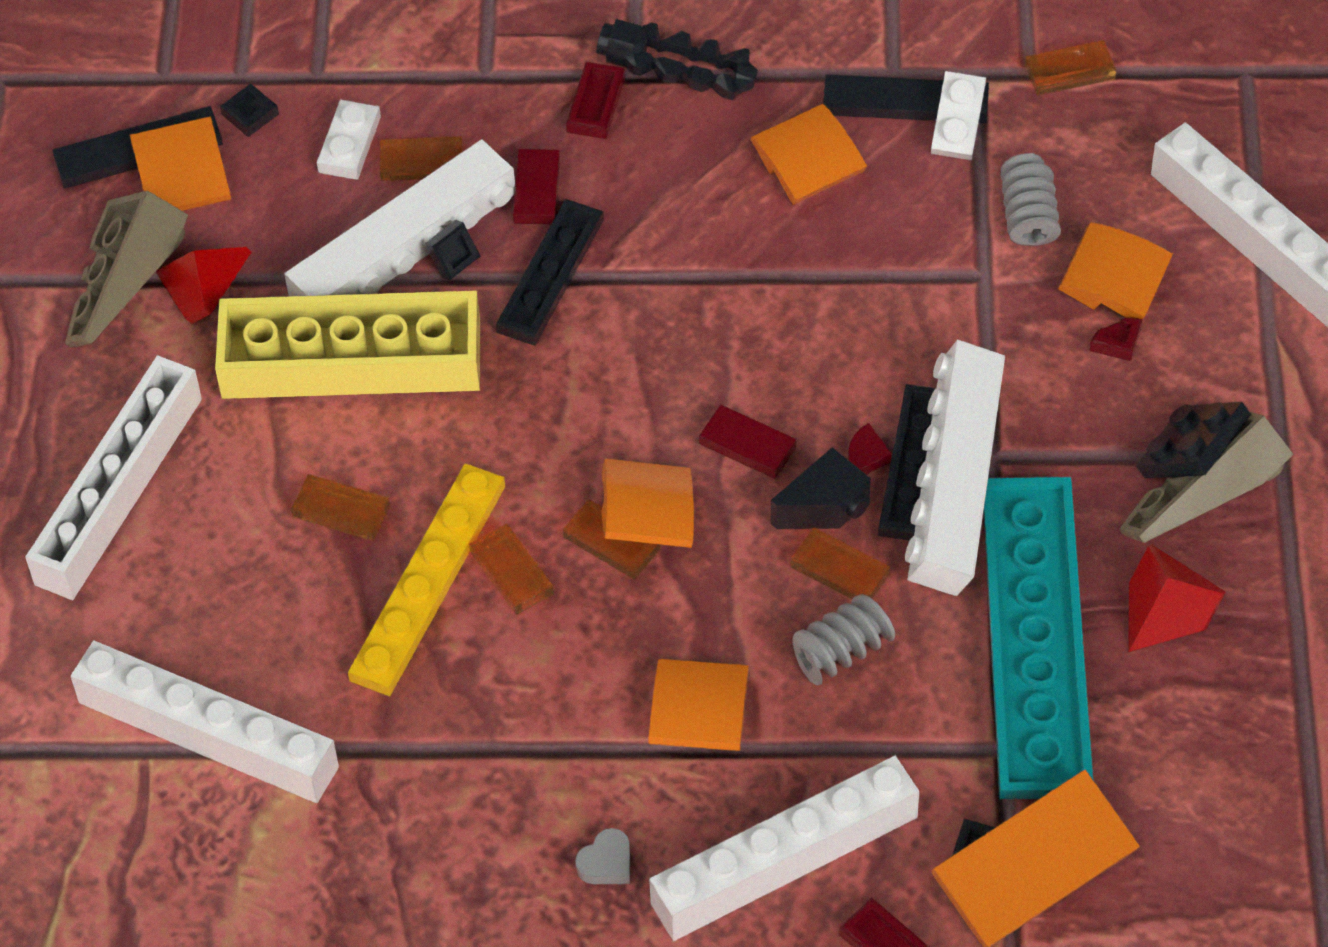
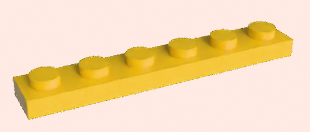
(426, 580)

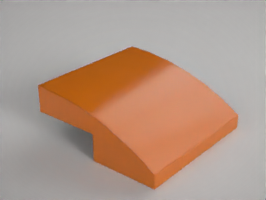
(809, 153)
(182, 164)
(1115, 271)
(647, 503)
(698, 704)

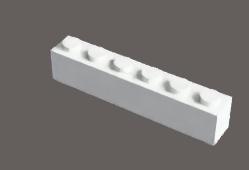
(1245, 216)
(396, 234)
(955, 468)
(114, 478)
(205, 721)
(784, 848)

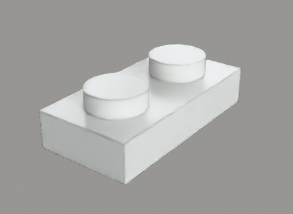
(958, 115)
(348, 139)

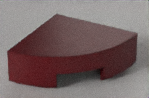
(1117, 339)
(868, 450)

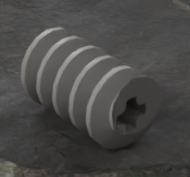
(1030, 200)
(840, 634)

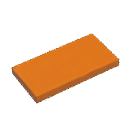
(1035, 859)

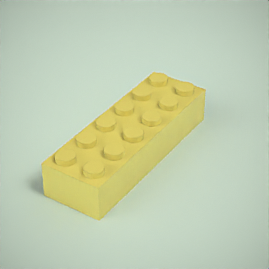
(348, 344)

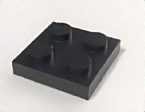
(1193, 440)

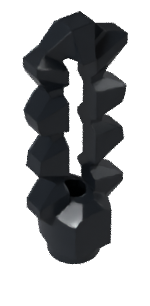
(627, 45)

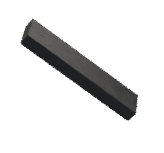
(887, 97)
(114, 151)
(550, 272)
(905, 464)

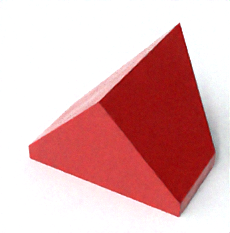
(202, 279)
(1168, 600)

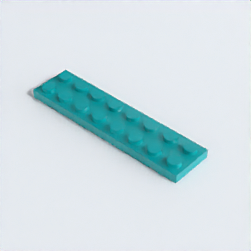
(1035, 635)

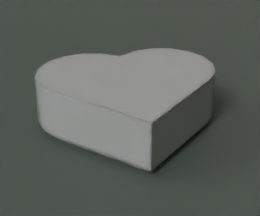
(606, 859)

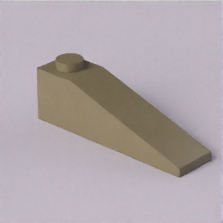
(129, 247)
(1246, 463)

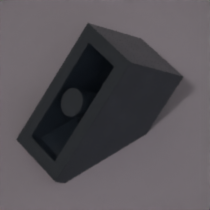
(822, 495)

